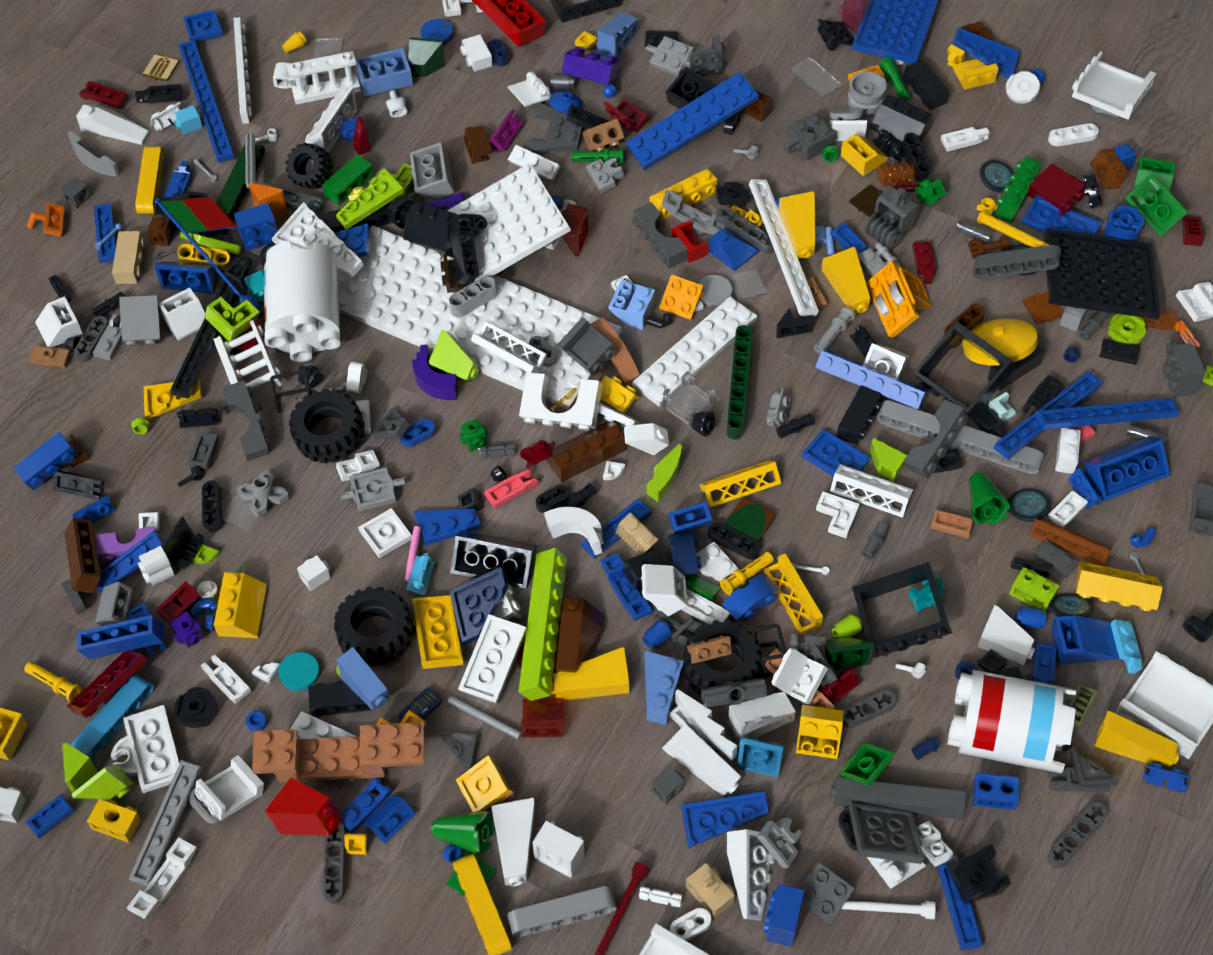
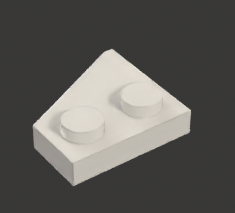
(715, 563)

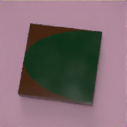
(750, 519)

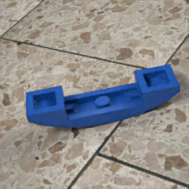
(630, 599)

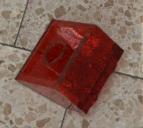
(578, 222)

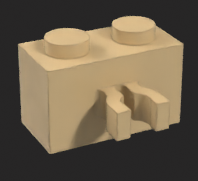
(710, 890)

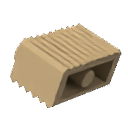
(636, 534)

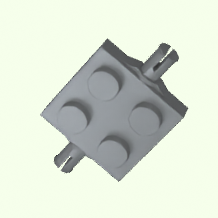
(670, 56)
(372, 489)

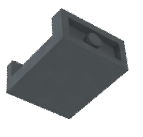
(587, 347)
(1202, 510)

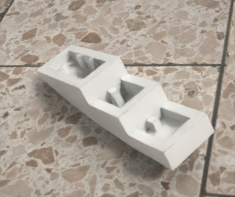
(702, 722)

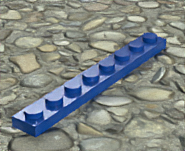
(1107, 414)
(1031, 429)

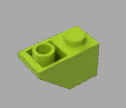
(887, 460)

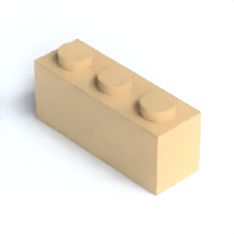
(128, 257)

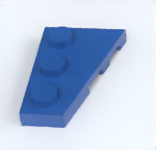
(445, 524)

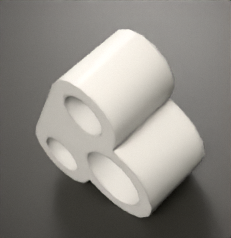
(356, 377)

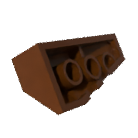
(578, 631)

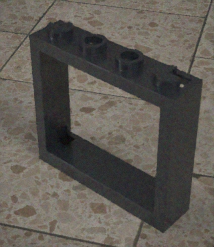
(582, 9)
(941, 350)
(892, 583)

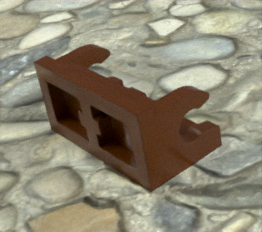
(477, 144)

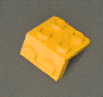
(975, 73)

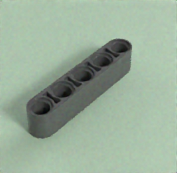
(1017, 261)

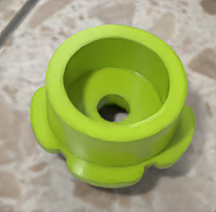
(140, 425)

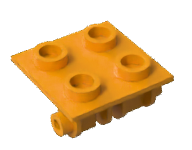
(681, 297)

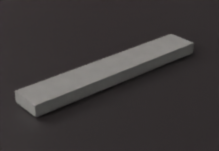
(165, 823)

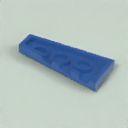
(987, 51)

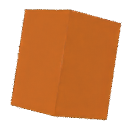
(273, 196)

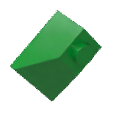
(867, 764)

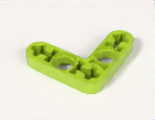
(214, 243)

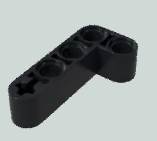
(462, 234)

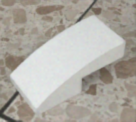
(362, 463)

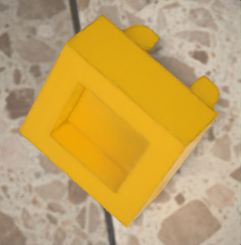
(955, 55)

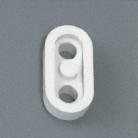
(689, 924)

